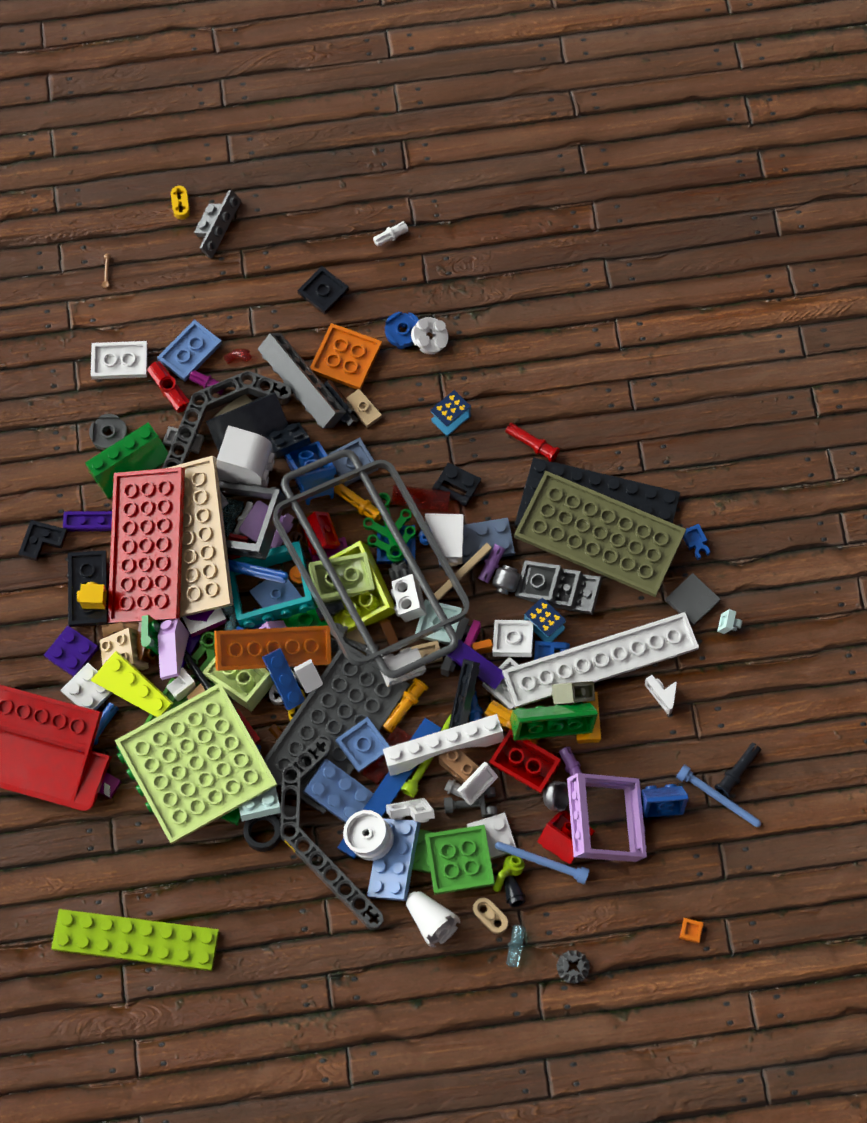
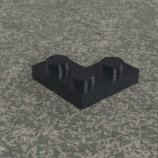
(37, 536)

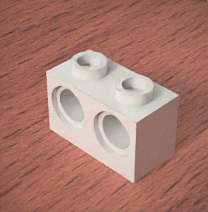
(412, 596)

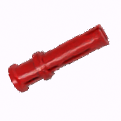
(539, 445)

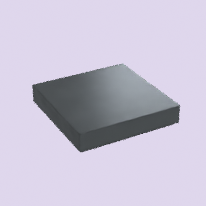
(693, 599)

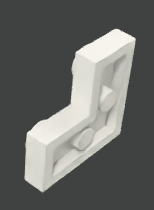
(418, 809)

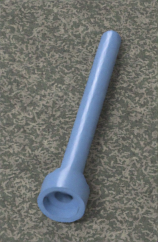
(687, 775)
(579, 874)

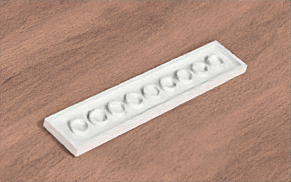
(601, 658)

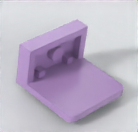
(254, 520)

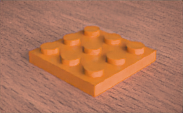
(345, 356)

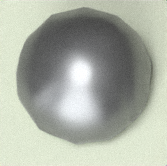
(556, 796)

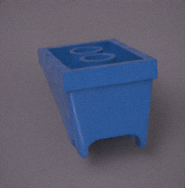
(313, 478)

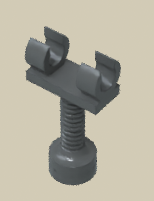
(357, 645)
(450, 804)

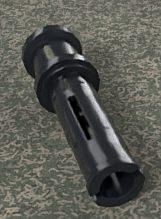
(732, 776)

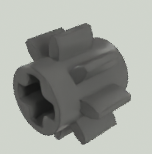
(399, 570)

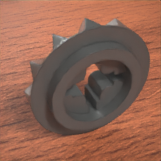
(573, 976)

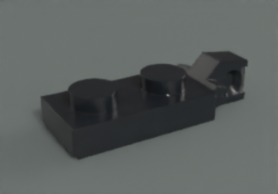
(349, 417)

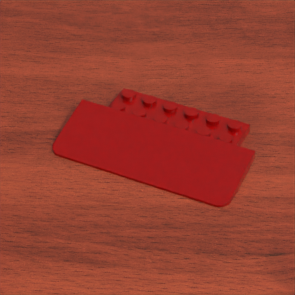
(42, 747)

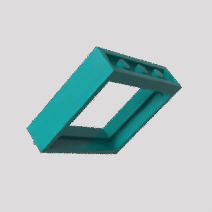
(274, 612)

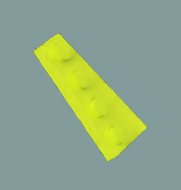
(130, 684)

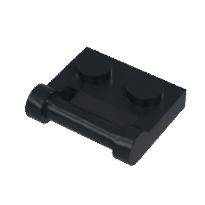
(460, 480)

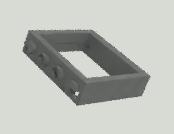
(262, 546)

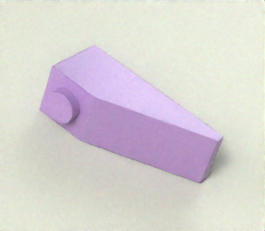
(172, 647)

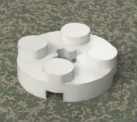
(434, 326)

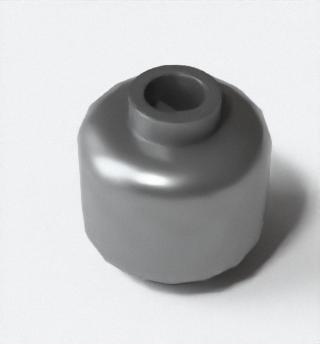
(506, 579)

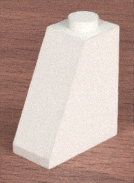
(448, 534)

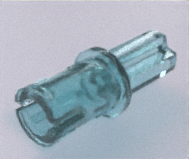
(515, 946)

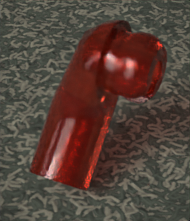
(237, 353)

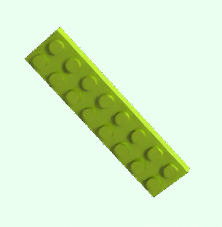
(135, 939)

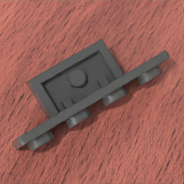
(215, 222)

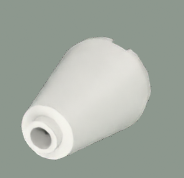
(432, 918)

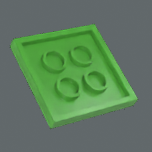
(459, 859)

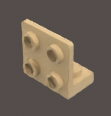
(126, 644)

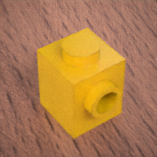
(92, 596)

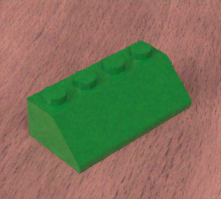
(134, 452)
(553, 721)

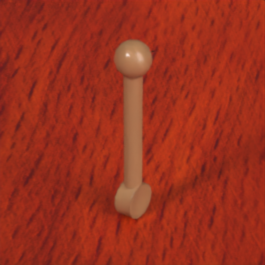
(105, 284)

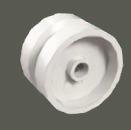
(368, 835)

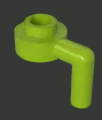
(512, 866)

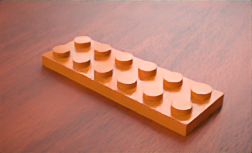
(246, 647)

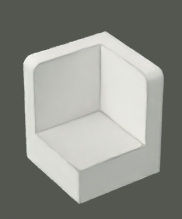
(182, 685)

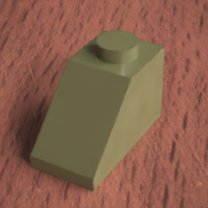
(573, 692)

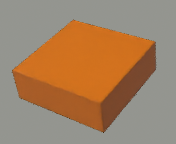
(483, 647)
(691, 930)

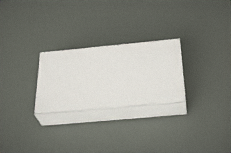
(477, 783)

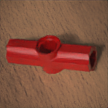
(163, 379)

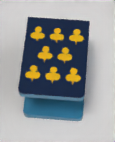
(451, 413)
(546, 620)

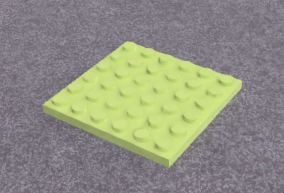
(195, 763)

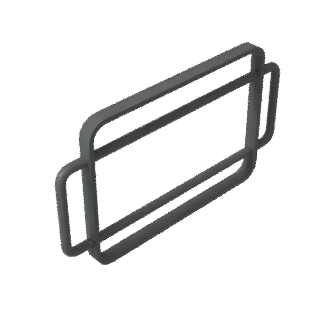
(361, 471)

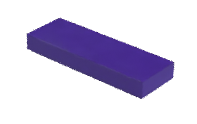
(87, 520)
(488, 672)

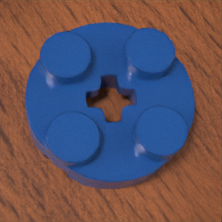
(392, 329)

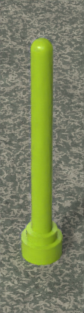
(411, 786)

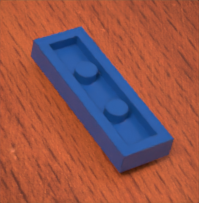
(283, 679)

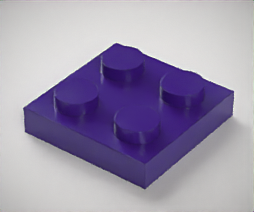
(71, 651)

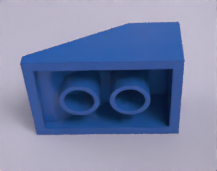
(663, 801)

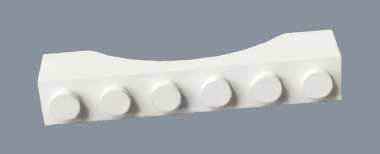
(472, 734)

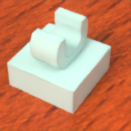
(728, 622)

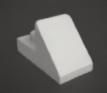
(308, 676)
(664, 697)

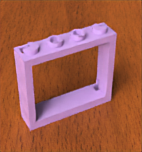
(580, 821)

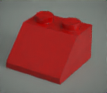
(558, 836)

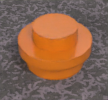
(295, 575)

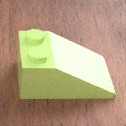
(351, 570)
(242, 685)

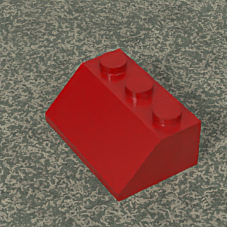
(525, 762)

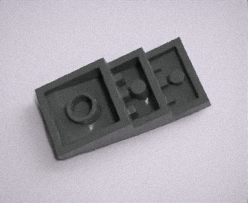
(559, 587)

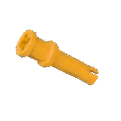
(364, 506)
(409, 698)

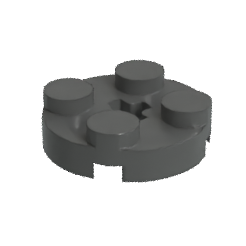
(106, 422)

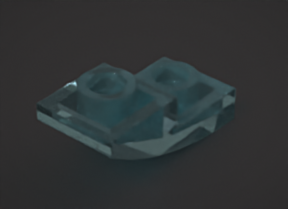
(230, 513)
(230, 614)

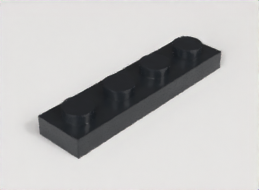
(464, 693)

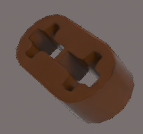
(388, 632)

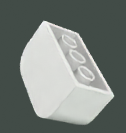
(245, 458)

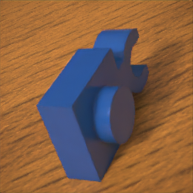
(695, 539)

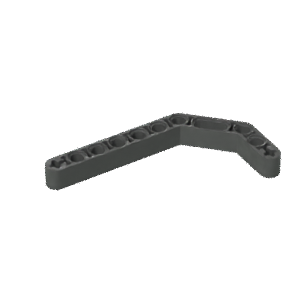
(210, 403)
(314, 850)

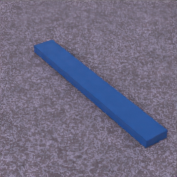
(391, 785)

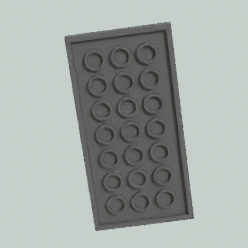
(331, 710)

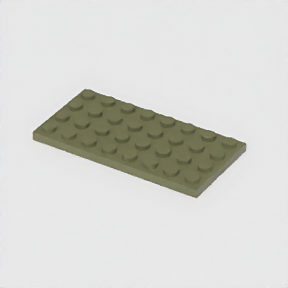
(600, 533)

